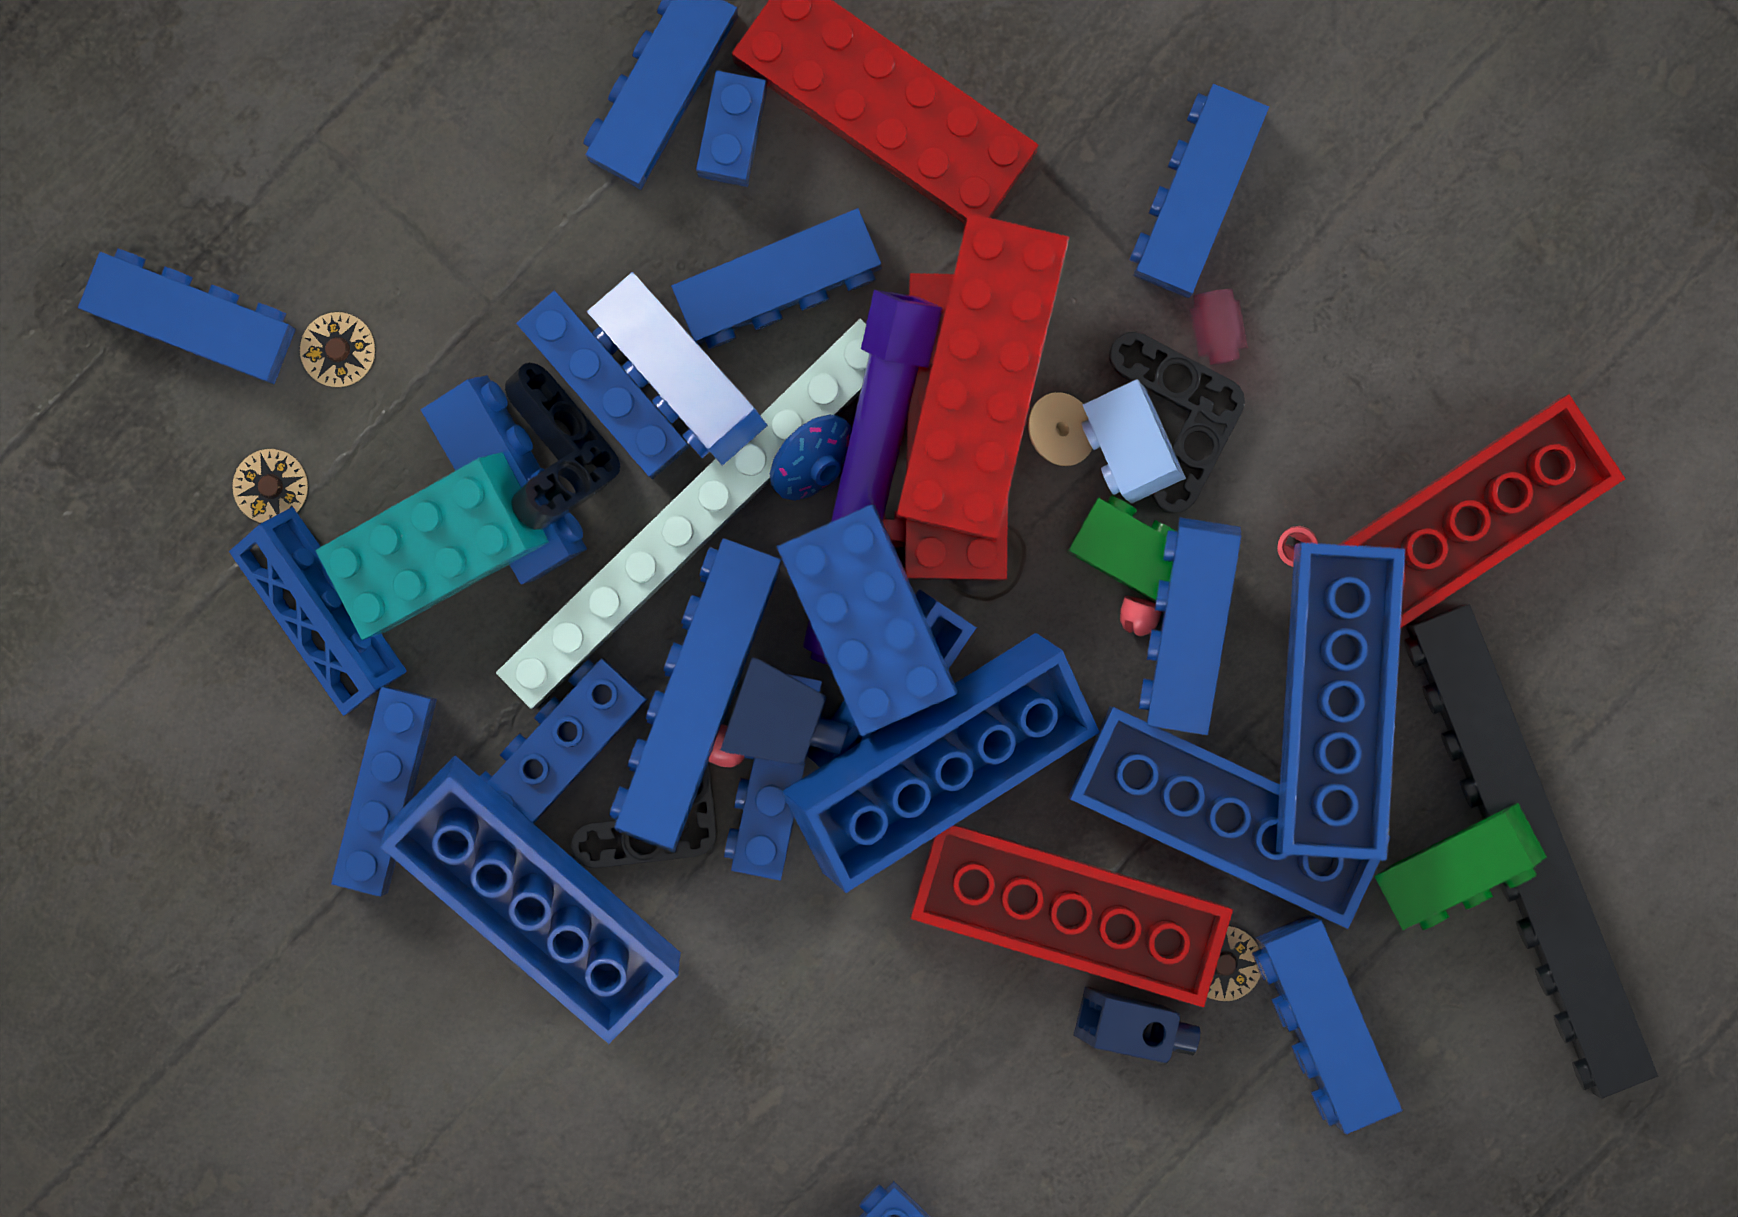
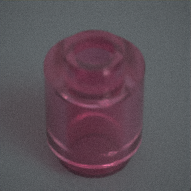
(1218, 326)

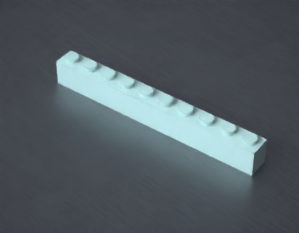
(681, 528)

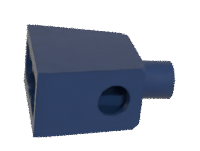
(780, 718)
(1118, 1024)

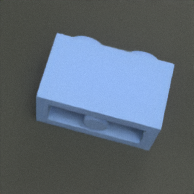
(1132, 442)

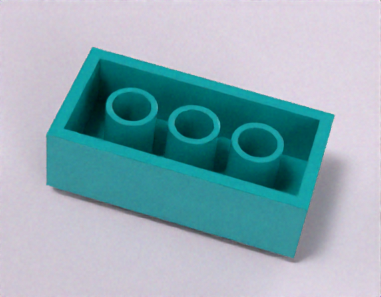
(429, 546)

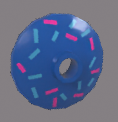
(810, 457)

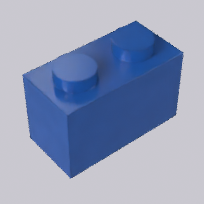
(731, 128)

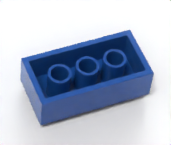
(867, 619)
(1327, 1023)

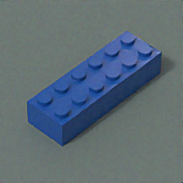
(697, 696)
(1340, 701)
(941, 762)
(1211, 814)
(531, 899)

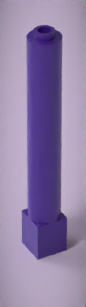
(898, 341)

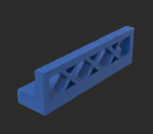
(298, 568)

